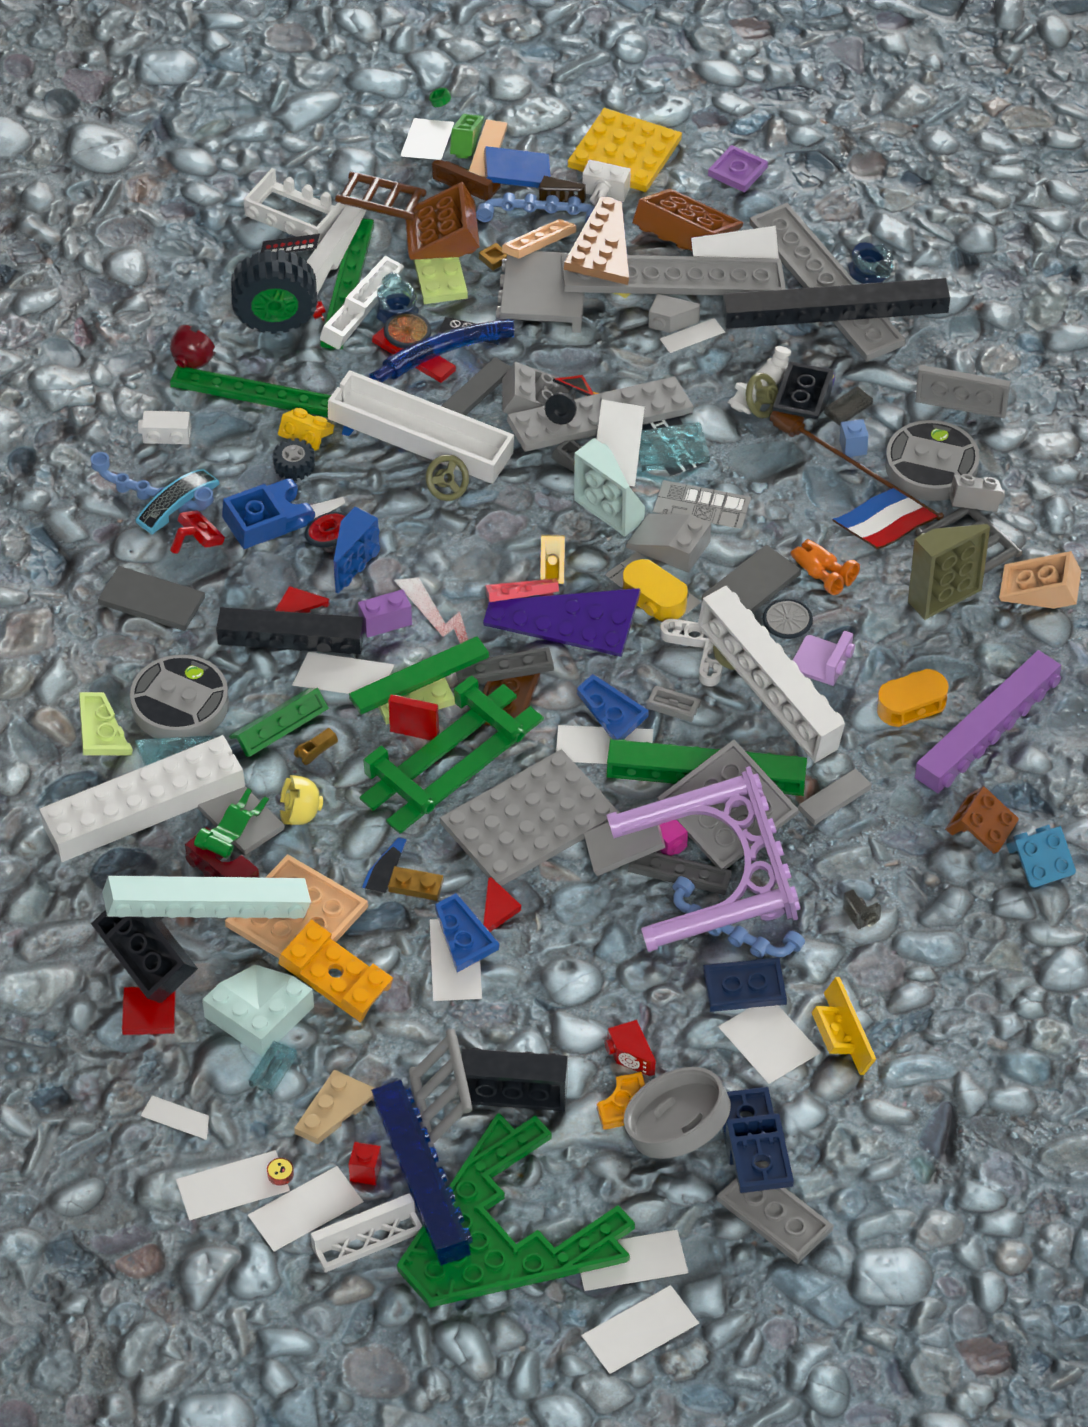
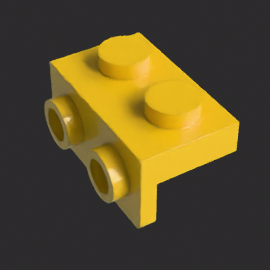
(304, 427)

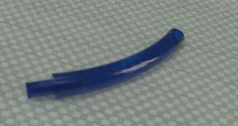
(441, 343)

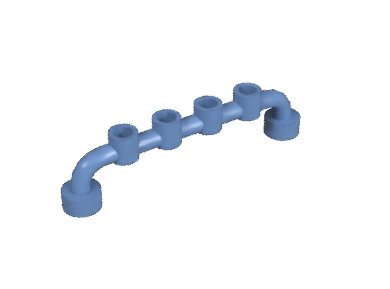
(530, 203)
(101, 463)
(737, 935)

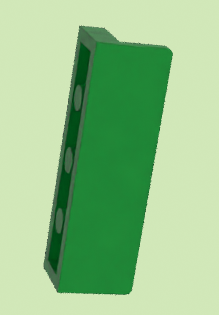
(280, 721)

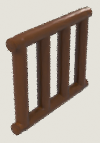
(375, 183)

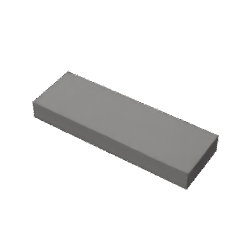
(834, 796)

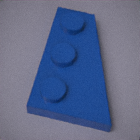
(611, 708)
(464, 933)

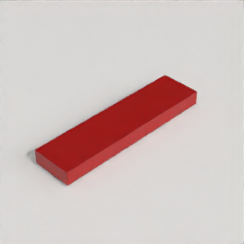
(436, 368)

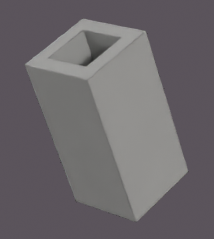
(976, 492)

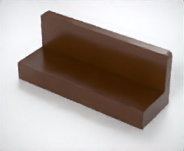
(453, 174)

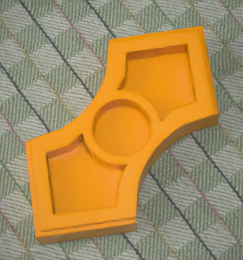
(612, 1109)

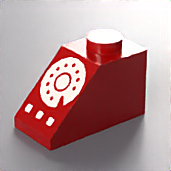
(630, 1047)

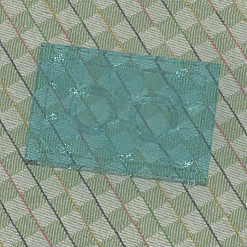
(672, 447)

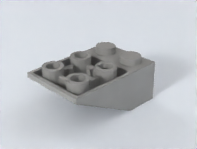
(528, 388)

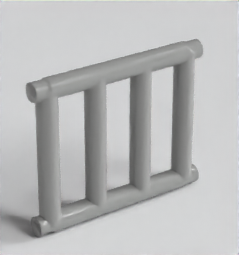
(458, 1086)

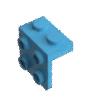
(1043, 855)

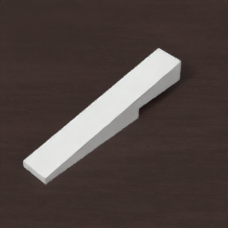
(335, 243)
(357, 304)

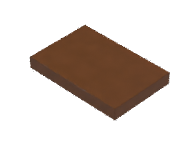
(522, 686)

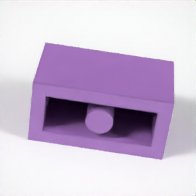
(385, 613)

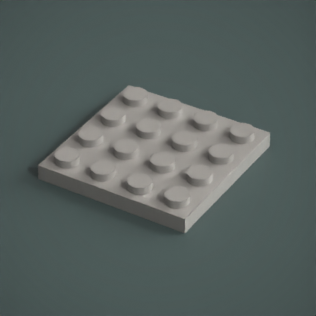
(712, 835)

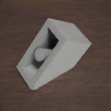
(672, 314)

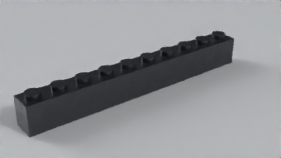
(836, 303)

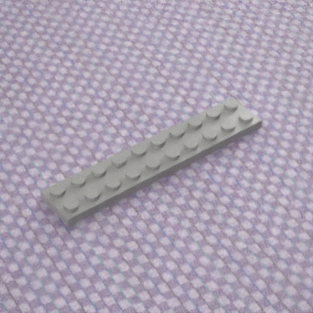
(817, 267)
(684, 276)

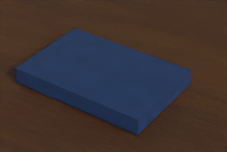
(744, 984)

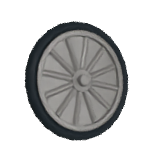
(787, 618)

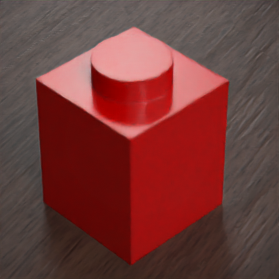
(365, 1163)

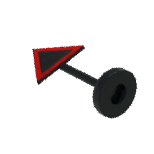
(561, 407)

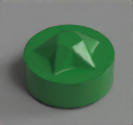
(440, 97)

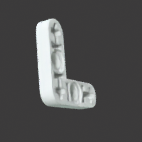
(702, 642)

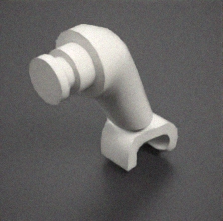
(774, 367)

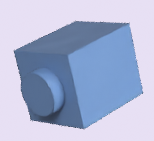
(854, 438)

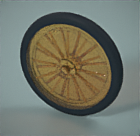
(406, 329)

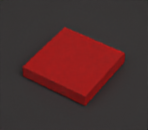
(413, 717)
(145, 1015)

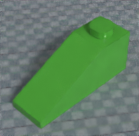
(466, 135)

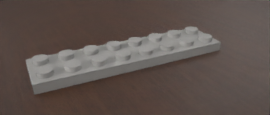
(660, 398)

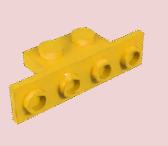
(842, 1028)

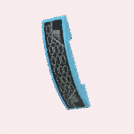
(172, 497)

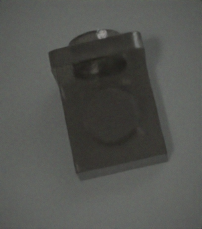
(859, 912)

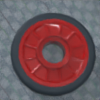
(316, 529)

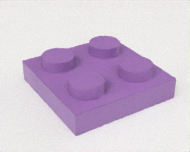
(737, 168)

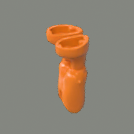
(817, 560)

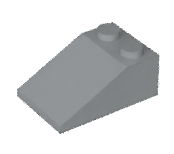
(672, 539)

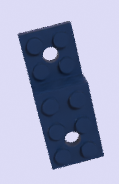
(756, 1140)

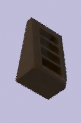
(557, 187)

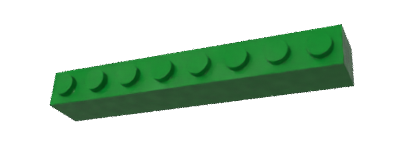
(672, 762)

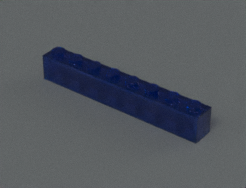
(421, 1172)

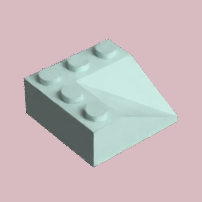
(603, 488)
(258, 1006)

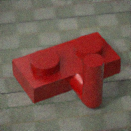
(199, 527)

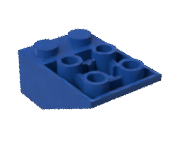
(355, 546)

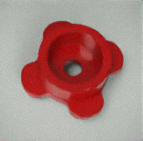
(320, 310)

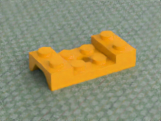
(315, 953)

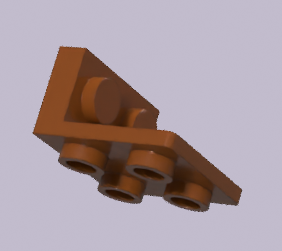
(984, 818)

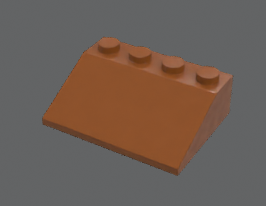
(680, 218)
(443, 225)

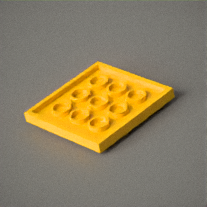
(628, 144)

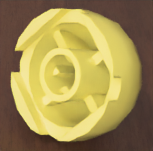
(300, 800)

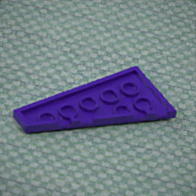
(582, 620)

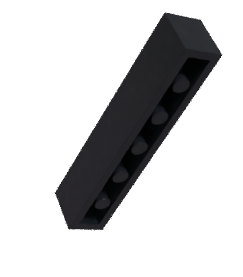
(290, 630)

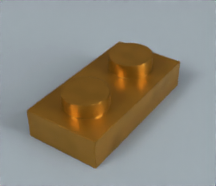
(415, 883)

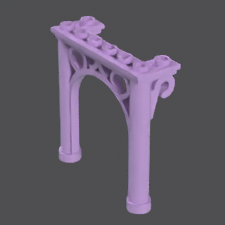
(733, 793)

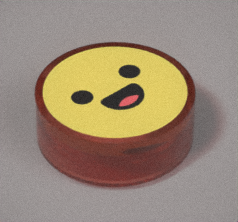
(280, 1171)

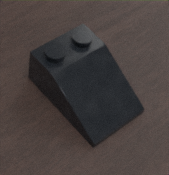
(804, 390)

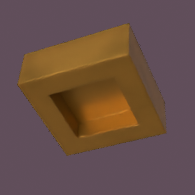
(492, 256)

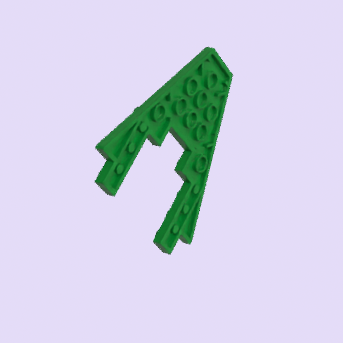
(495, 1258)

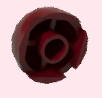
(191, 348)

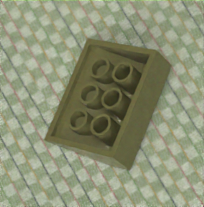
(947, 567)

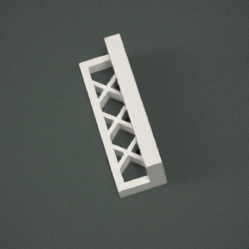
(365, 1224)

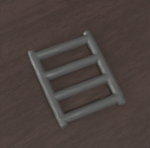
(997, 535)

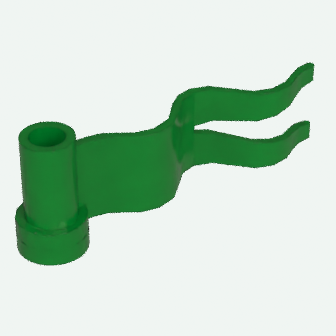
(230, 828)

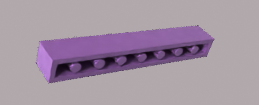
(988, 721)

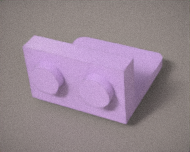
(824, 659)

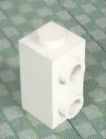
(165, 427)

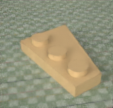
(332, 1105)

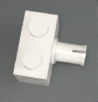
(606, 181)

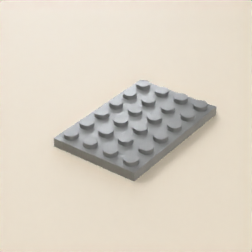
(528, 818)

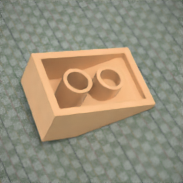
(1042, 581)

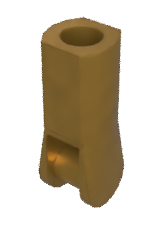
(317, 746)

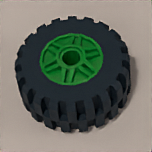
(274, 291)

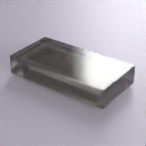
(848, 405)

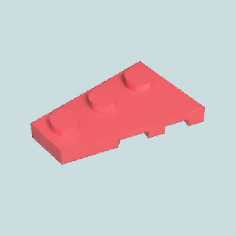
(521, 589)

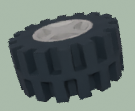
(294, 459)

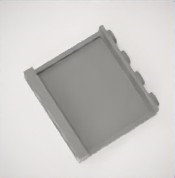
(536, 291)

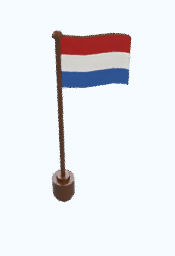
(882, 517)

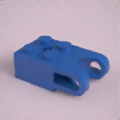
(265, 513)

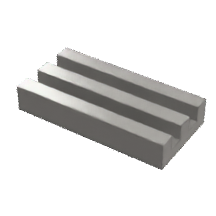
(672, 707)

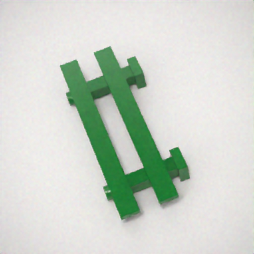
(401, 778)

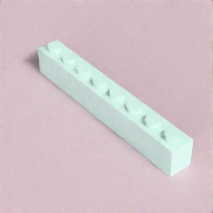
(205, 897)

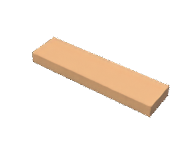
(491, 136)
(539, 238)

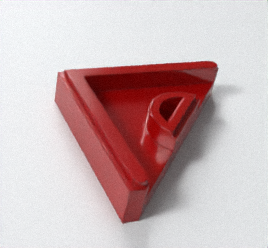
(301, 601)
(499, 905)

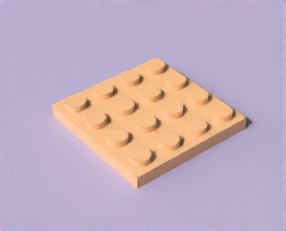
(330, 907)

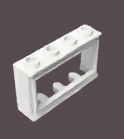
(256, 210)

